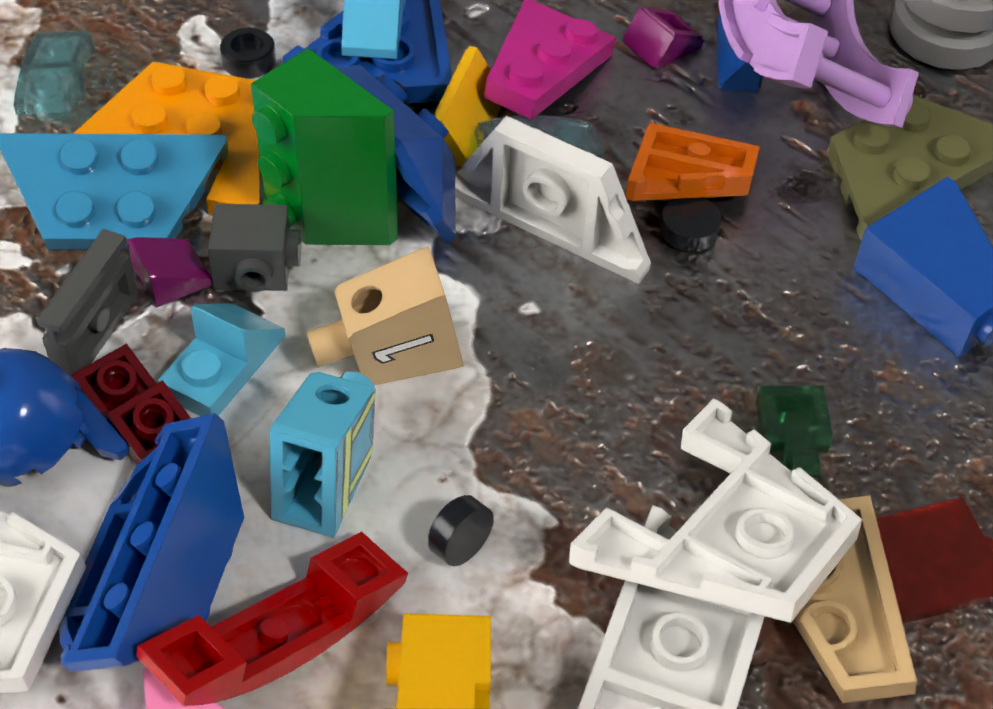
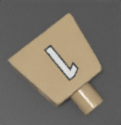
(392, 322)

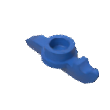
(98, 431)

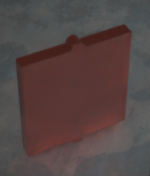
(937, 559)

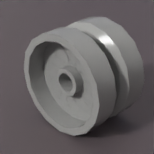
(944, 31)

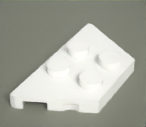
(555, 195)
(671, 648)

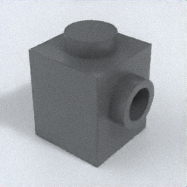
(252, 247)

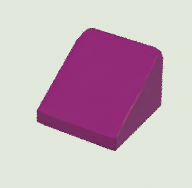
(661, 36)
(168, 268)

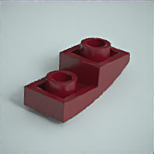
(130, 399)

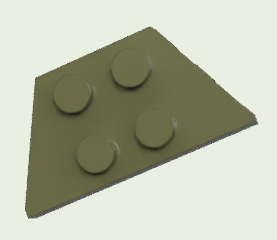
(893, 164)

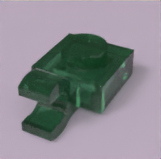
(796, 424)

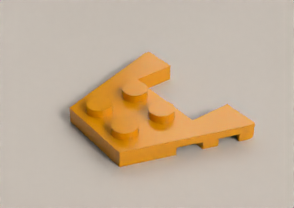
(191, 102)

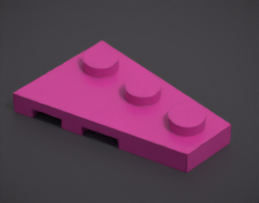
(544, 58)

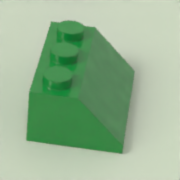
(326, 153)

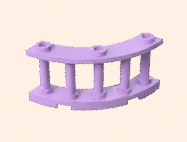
(822, 51)

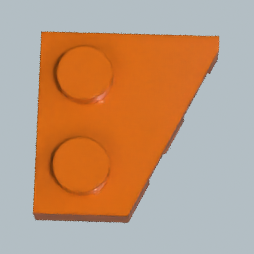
(689, 165)

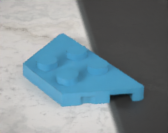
(110, 182)

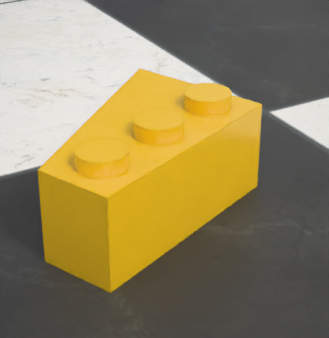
(441, 662)

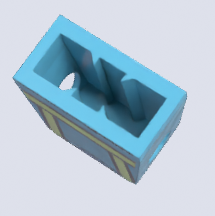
(325, 420)

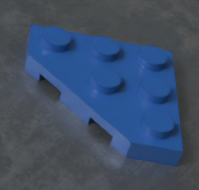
(421, 58)

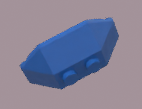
(422, 157)
(157, 548)

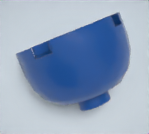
(35, 413)

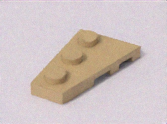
(856, 620)

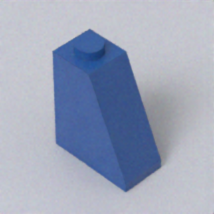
(934, 266)

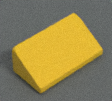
(465, 105)

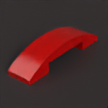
(277, 633)

